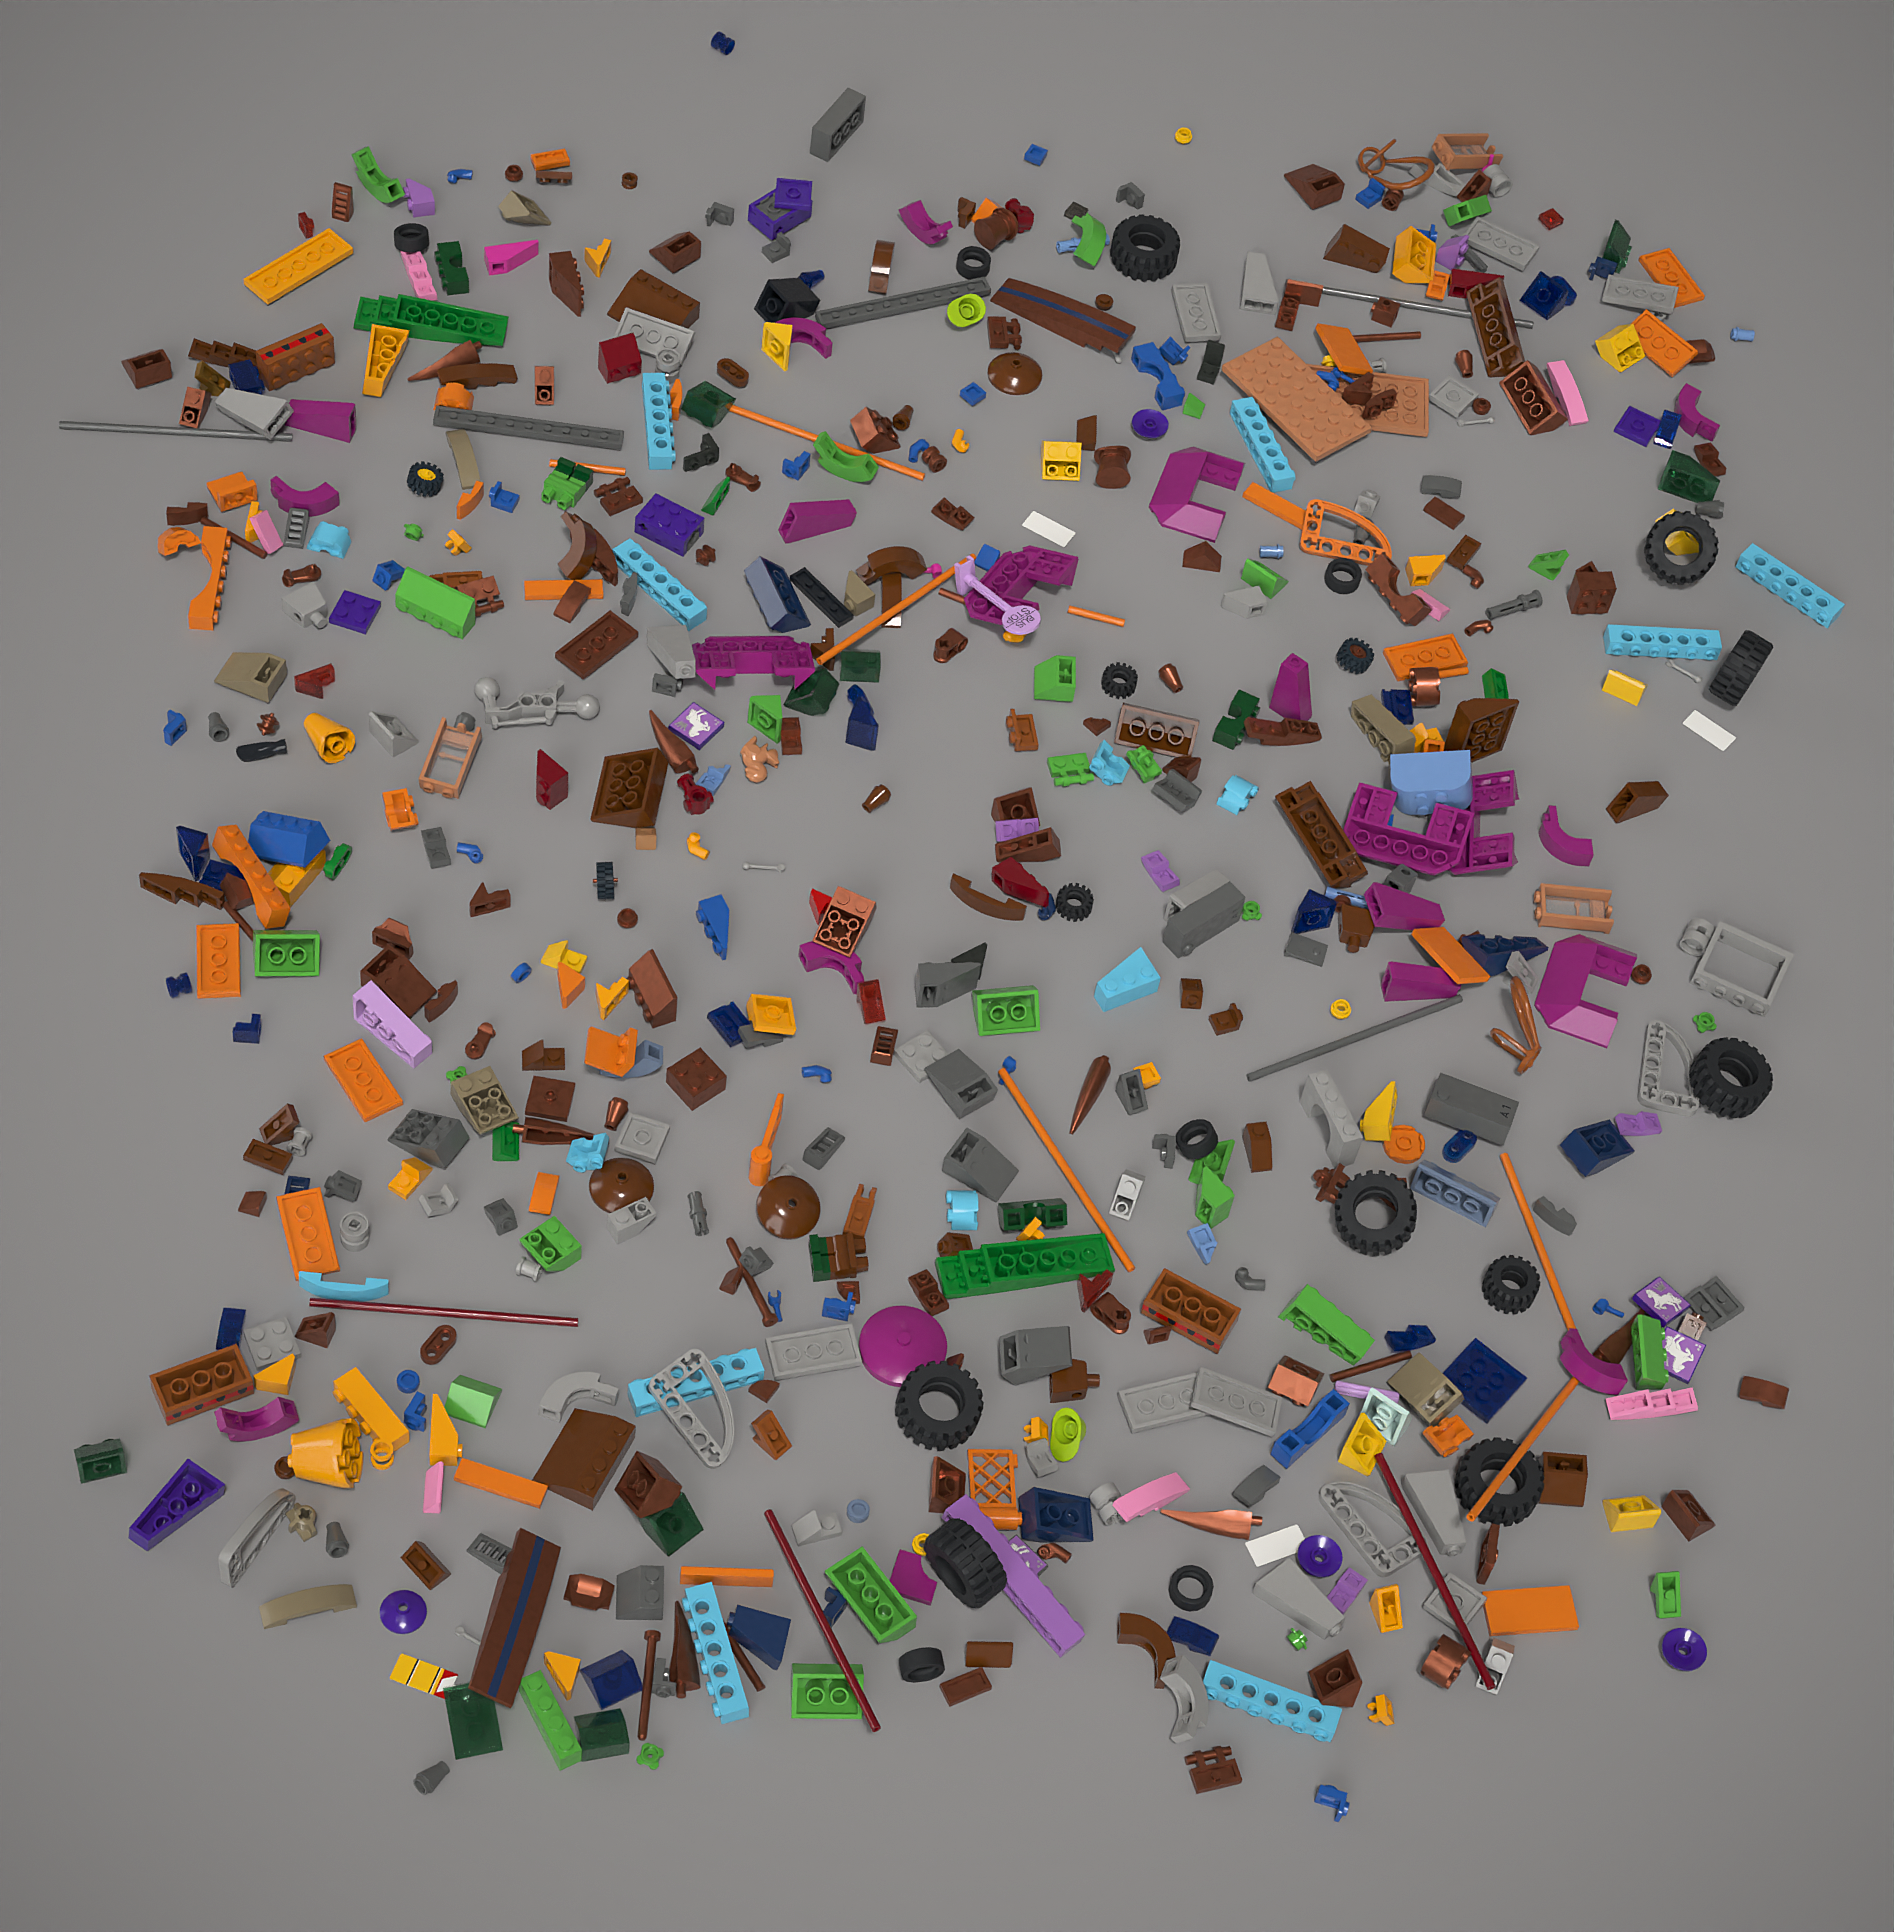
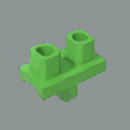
(1143, 762)

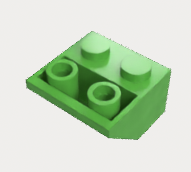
(1055, 679)
(1212, 1199)
(552, 1245)

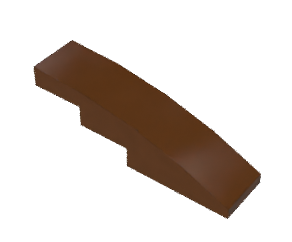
(220, 353)
(479, 373)
(176, 888)

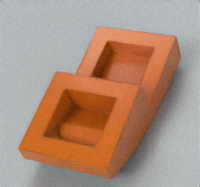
(1437, 287)
(676, 399)
(469, 502)
(544, 1193)

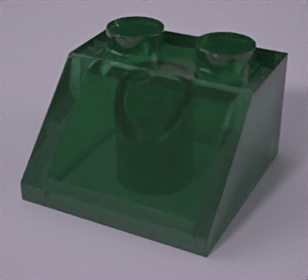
(1618, 246)
(707, 403)
(860, 665)
(813, 694)
(100, 1460)
(672, 1526)
(602, 1734)

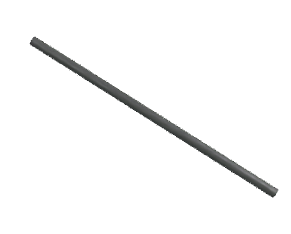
(1413, 305)
(171, 430)
(1354, 1038)

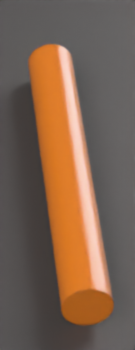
(1096, 616)
(1453, 672)

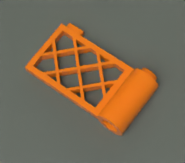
(761, 1155)
(1004, 1515)

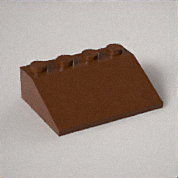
(657, 299)
(1481, 726)
(630, 788)
(586, 1456)

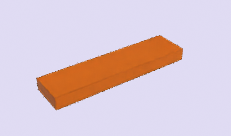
(1276, 505)
(556, 589)
(500, 1483)
(727, 1576)

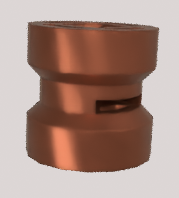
(1392, 199)
(934, 459)

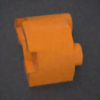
(454, 396)
(173, 537)
(398, 809)
(1448, 1435)

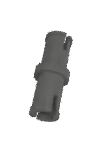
(698, 1213)

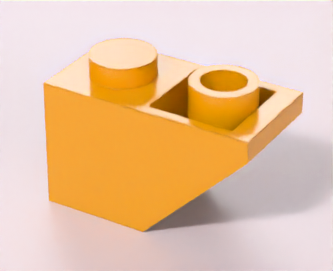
(1423, 569)

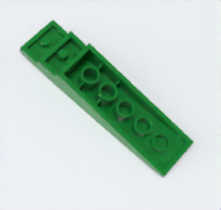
(431, 320)
(1022, 1265)

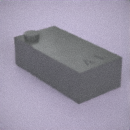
(837, 124)
(1203, 919)
(1471, 1108)

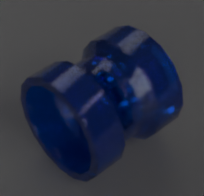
(723, 43)
(180, 984)

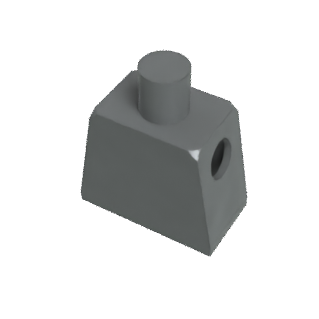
(1401, 878)

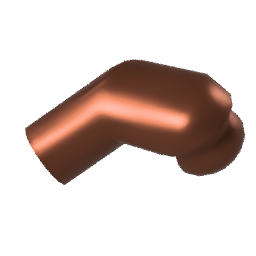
(1475, 574)
(1477, 625)
(1054, 1550)

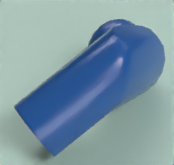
(919, 445)
(817, 1070)

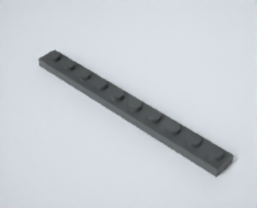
(901, 303)
(528, 427)

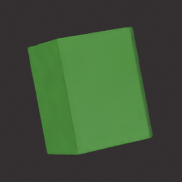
(1260, 575)
(766, 715)
(1215, 1161)
(471, 1400)

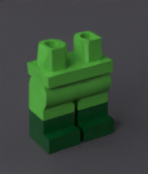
(567, 483)

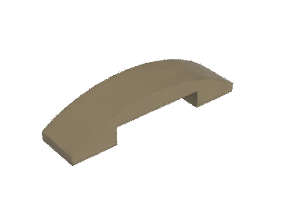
(464, 458)
(307, 1602)

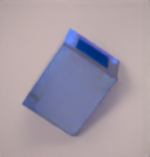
(248, 1031)

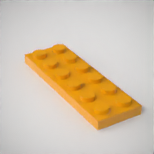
(298, 266)

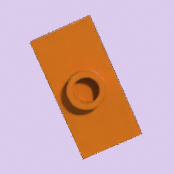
(550, 159)

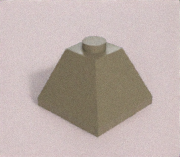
(522, 210)

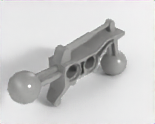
(531, 707)

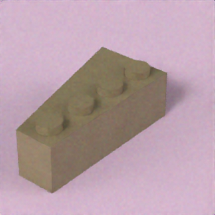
(1382, 727)

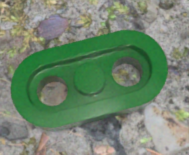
(338, 861)

